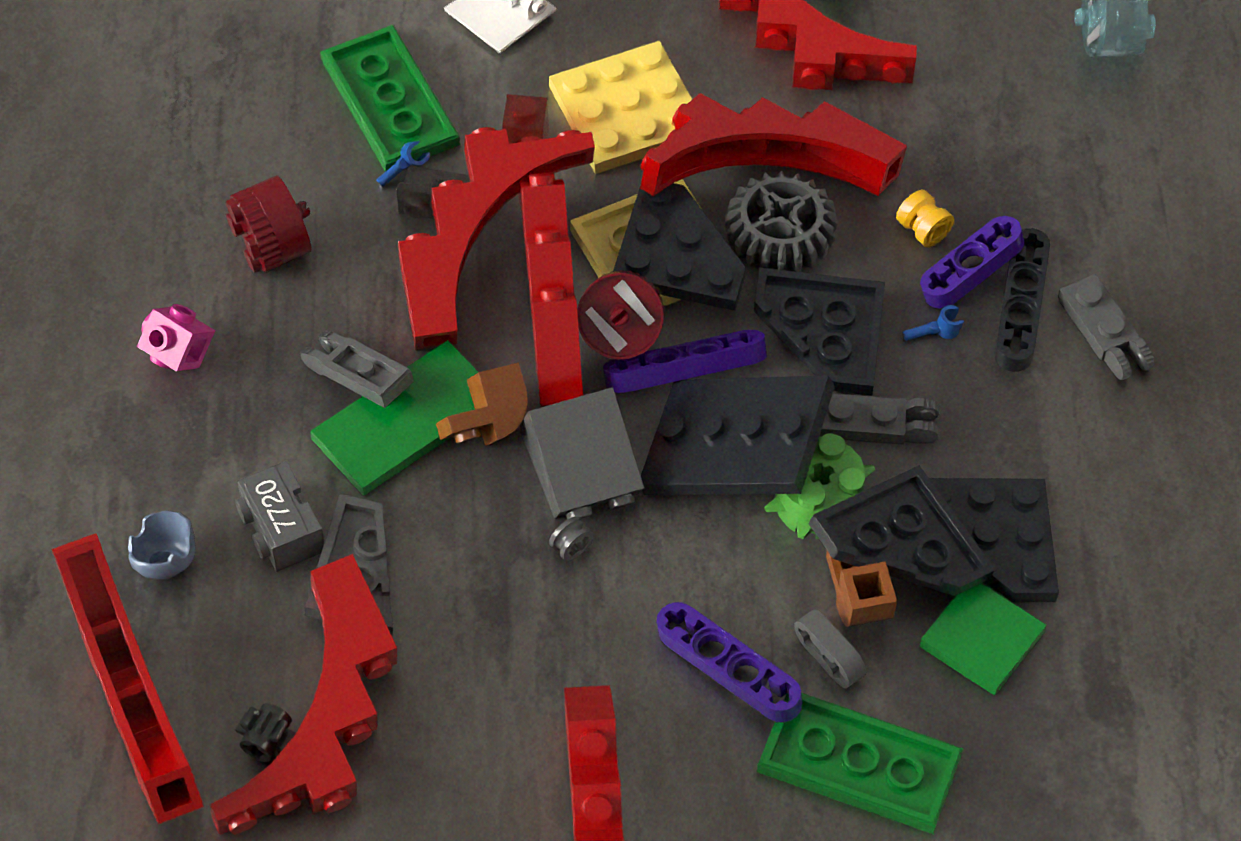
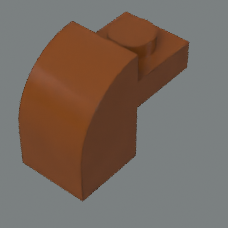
(499, 407)
(862, 592)

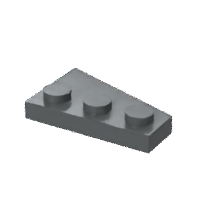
(360, 531)

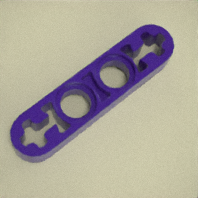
(685, 361)
(733, 657)

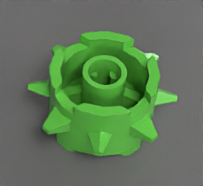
(831, 478)

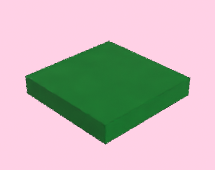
(983, 637)

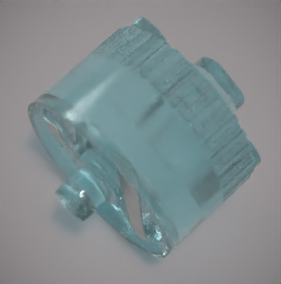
(1115, 27)

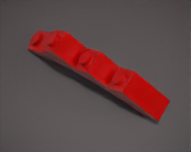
(825, 47)
(767, 134)
(461, 210)
(551, 288)
(126, 680)
(341, 711)
(593, 764)

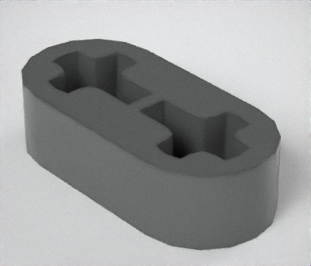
(830, 648)

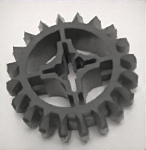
(783, 210)

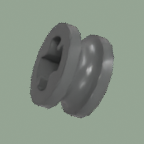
(571, 539)

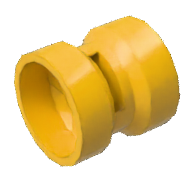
(925, 218)

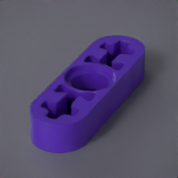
(976, 245)

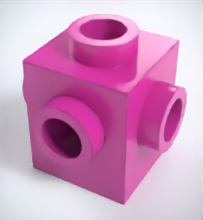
(175, 338)

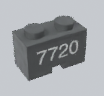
(283, 524)

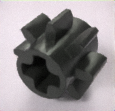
(265, 731)

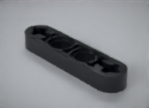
(1024, 299)

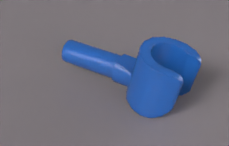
(403, 163)
(943, 326)

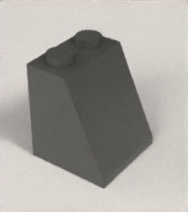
(582, 454)

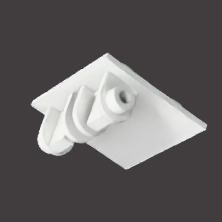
(500, 21)

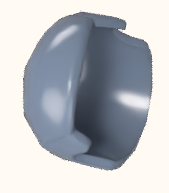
(163, 545)

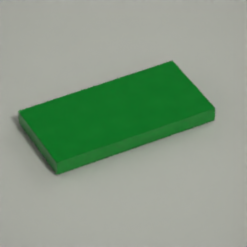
(389, 96)
(379, 442)
(862, 762)

